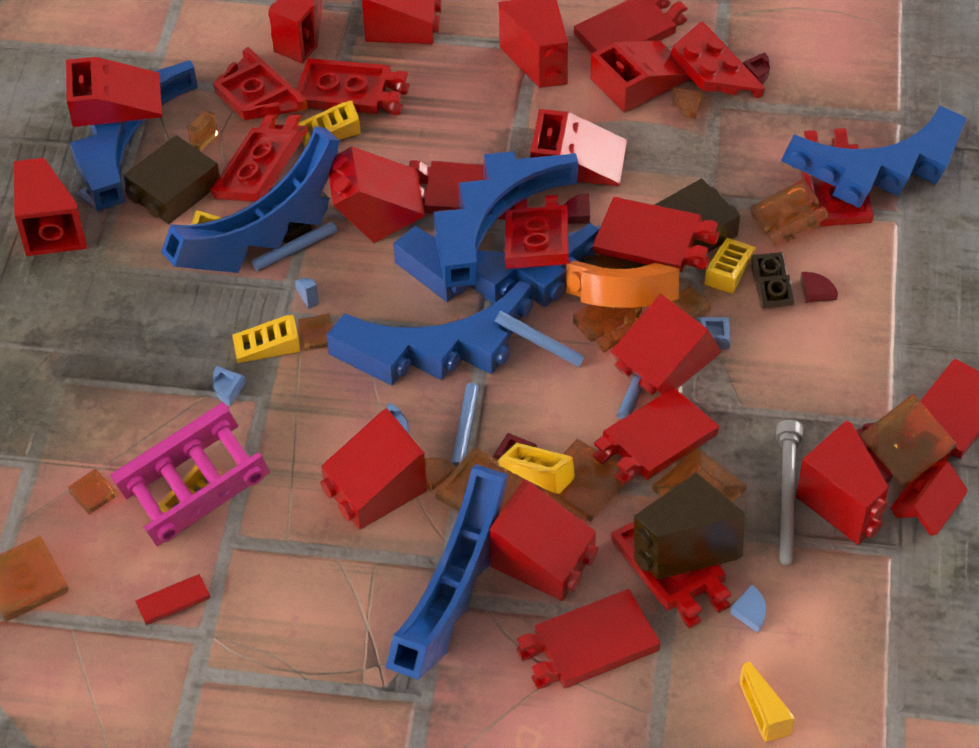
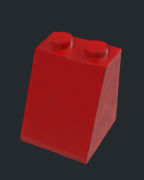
(401, 20)
(535, 39)
(375, 192)
(45, 210)
(664, 348)
(375, 471)
(844, 484)
(541, 542)

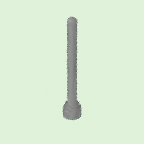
(789, 435)

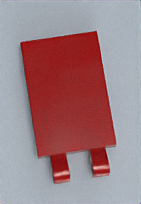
(631, 22)
(335, 82)
(259, 159)
(443, 183)
(838, 210)
(537, 235)
(654, 235)
(955, 405)
(655, 436)
(678, 589)
(589, 641)

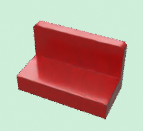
(931, 497)

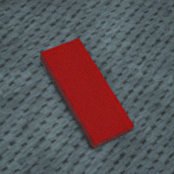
(172, 599)

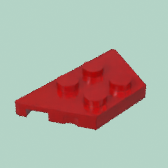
(713, 63)
(257, 89)

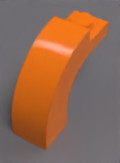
(621, 286)

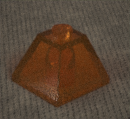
(707, 468)

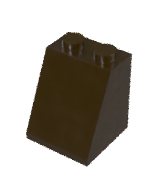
(688, 530)

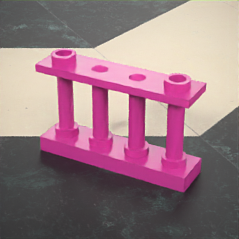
(175, 450)

